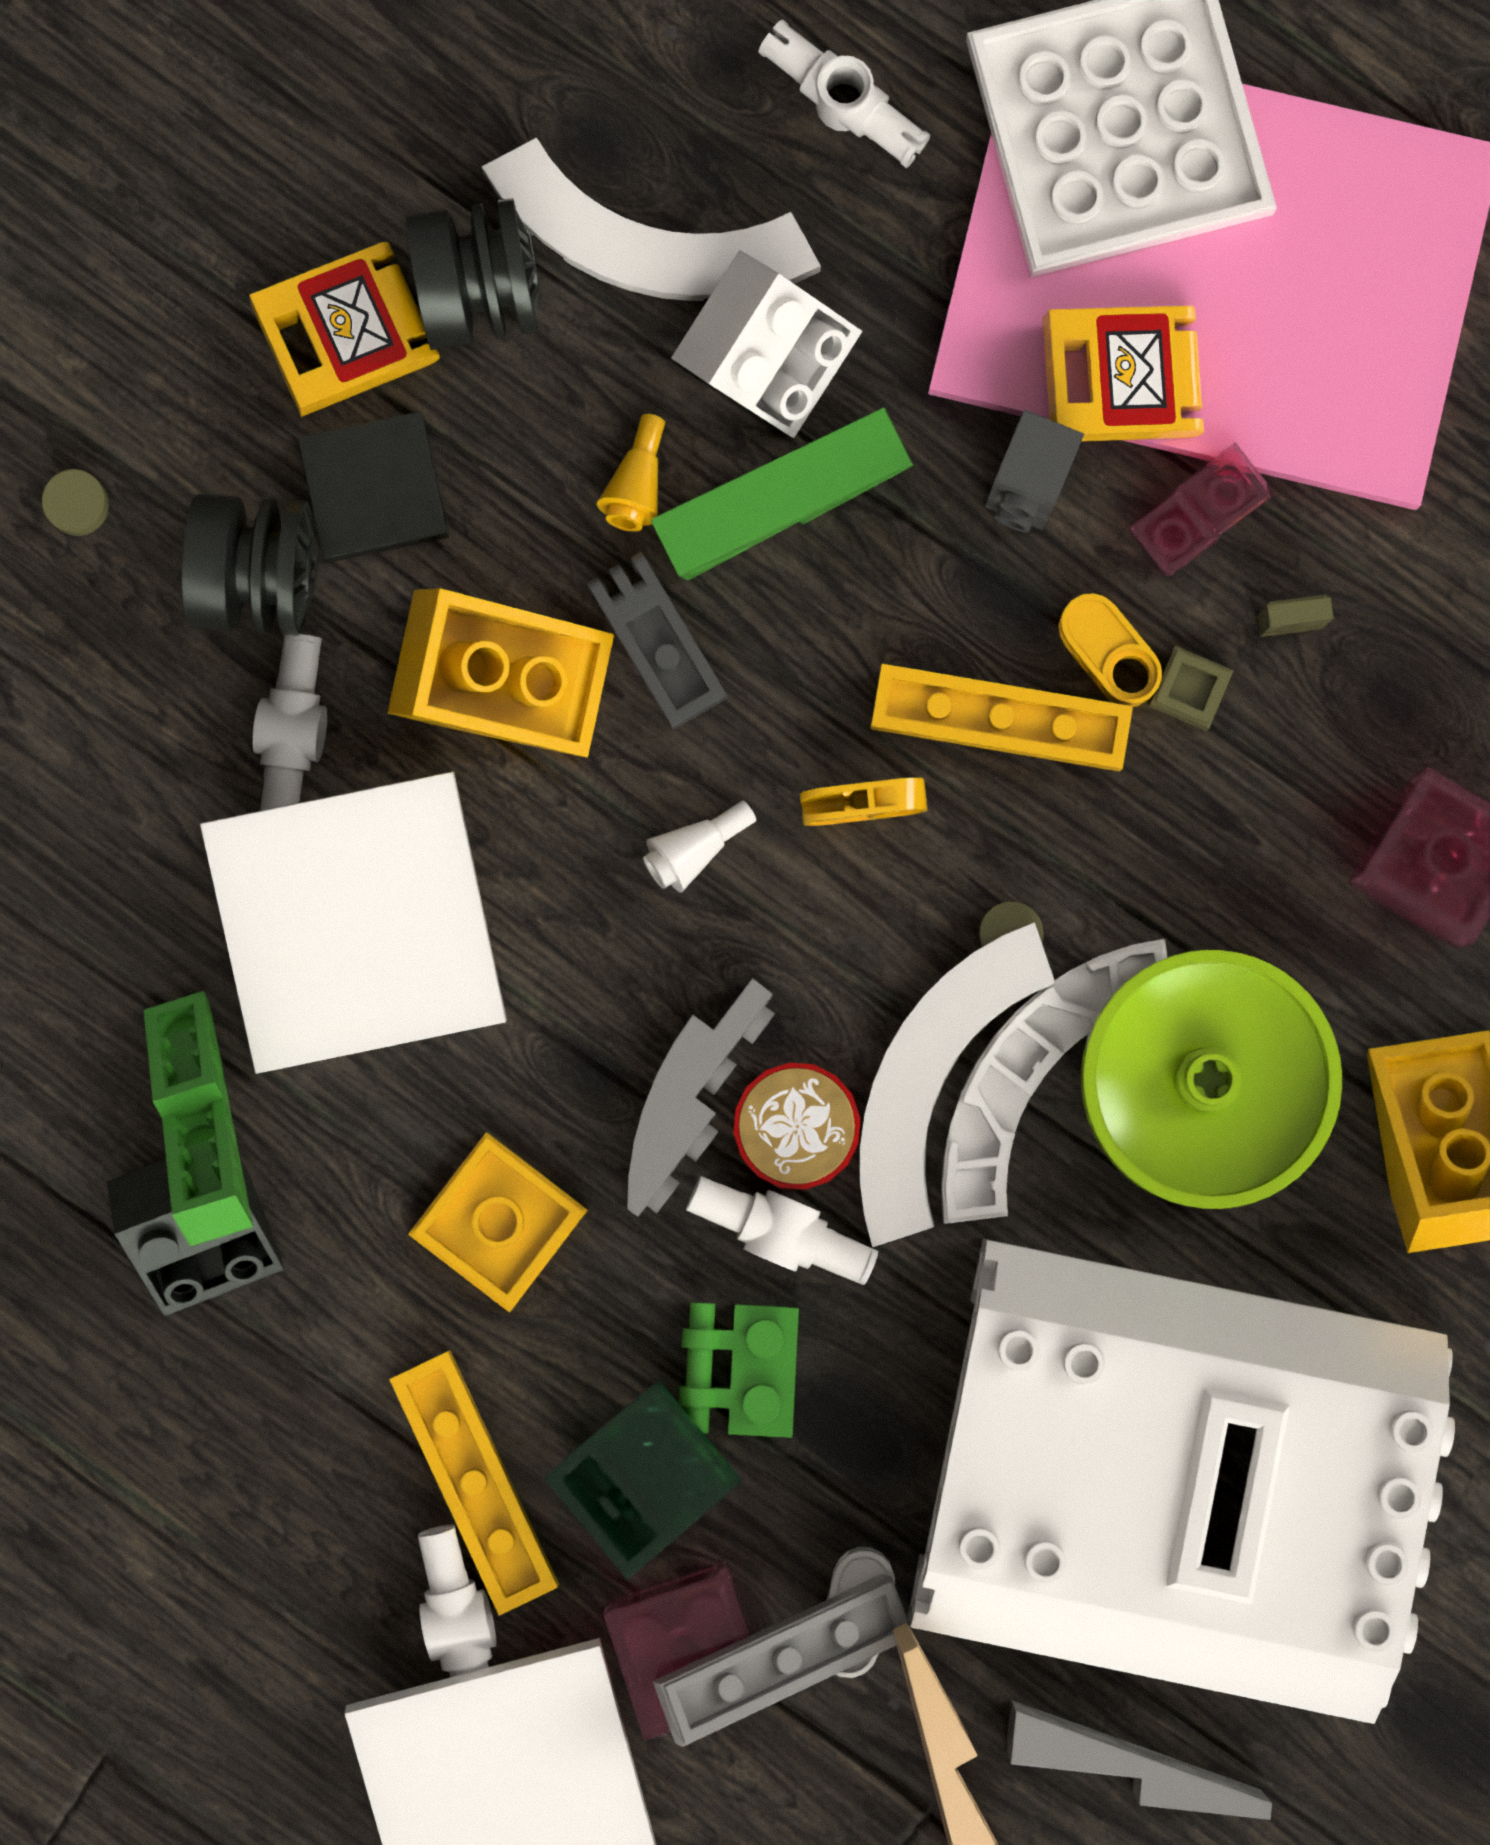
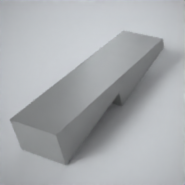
(1158, 1780)

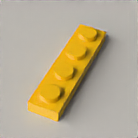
(1001, 717)
(474, 1482)

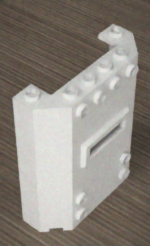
(1095, 1462)

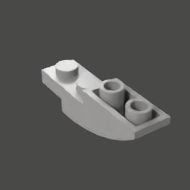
(673, 1117)

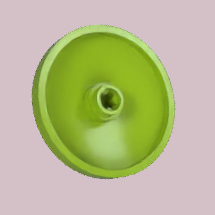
(1211, 1079)

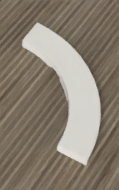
(631, 253)
(917, 1068)
(1011, 1071)

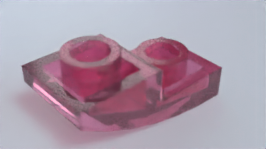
(1201, 509)

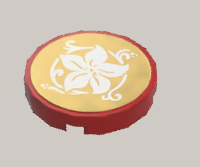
(797, 1126)

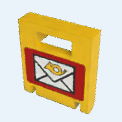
(355, 321)
(1136, 371)

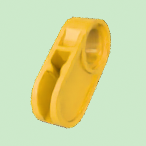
(1101, 637)
(863, 801)

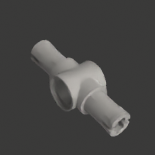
(290, 723)

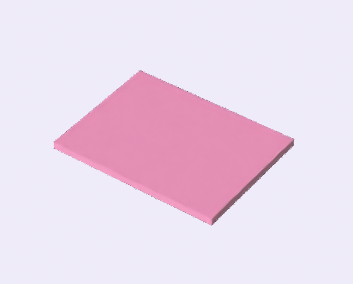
(1313, 325)

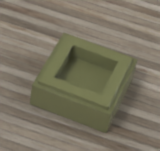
(1295, 615)
(1191, 688)

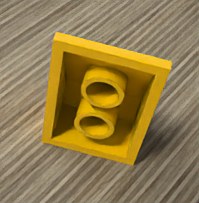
(500, 672)
(1436, 1136)

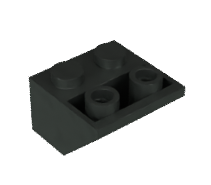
(162, 1256)

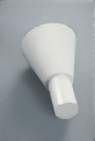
(685, 852)

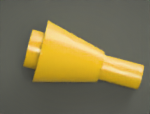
(633, 490)

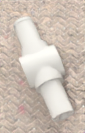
(822, 71)
(782, 1230)
(456, 1616)

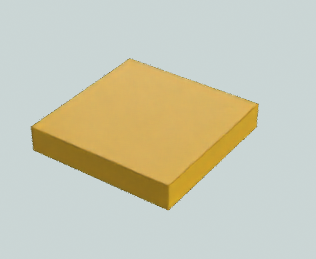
(498, 1222)

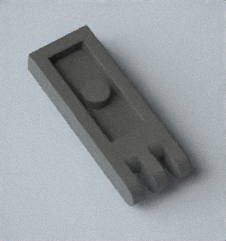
(658, 643)

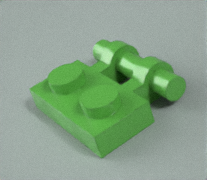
(760, 1371)

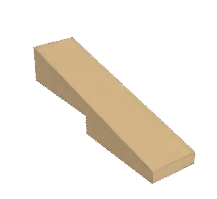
(944, 1745)

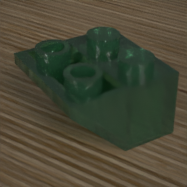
(642, 1479)

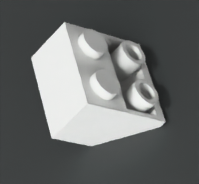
(766, 343)

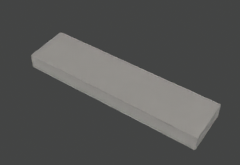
(780, 1660)

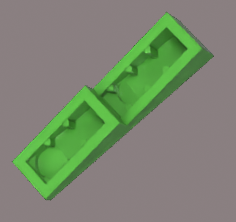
(781, 494)
(197, 1120)

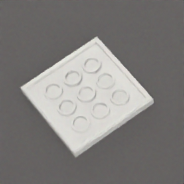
(1119, 127)
(354, 922)
(504, 1757)

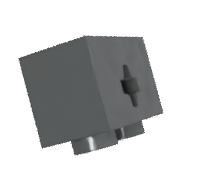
(1033, 472)

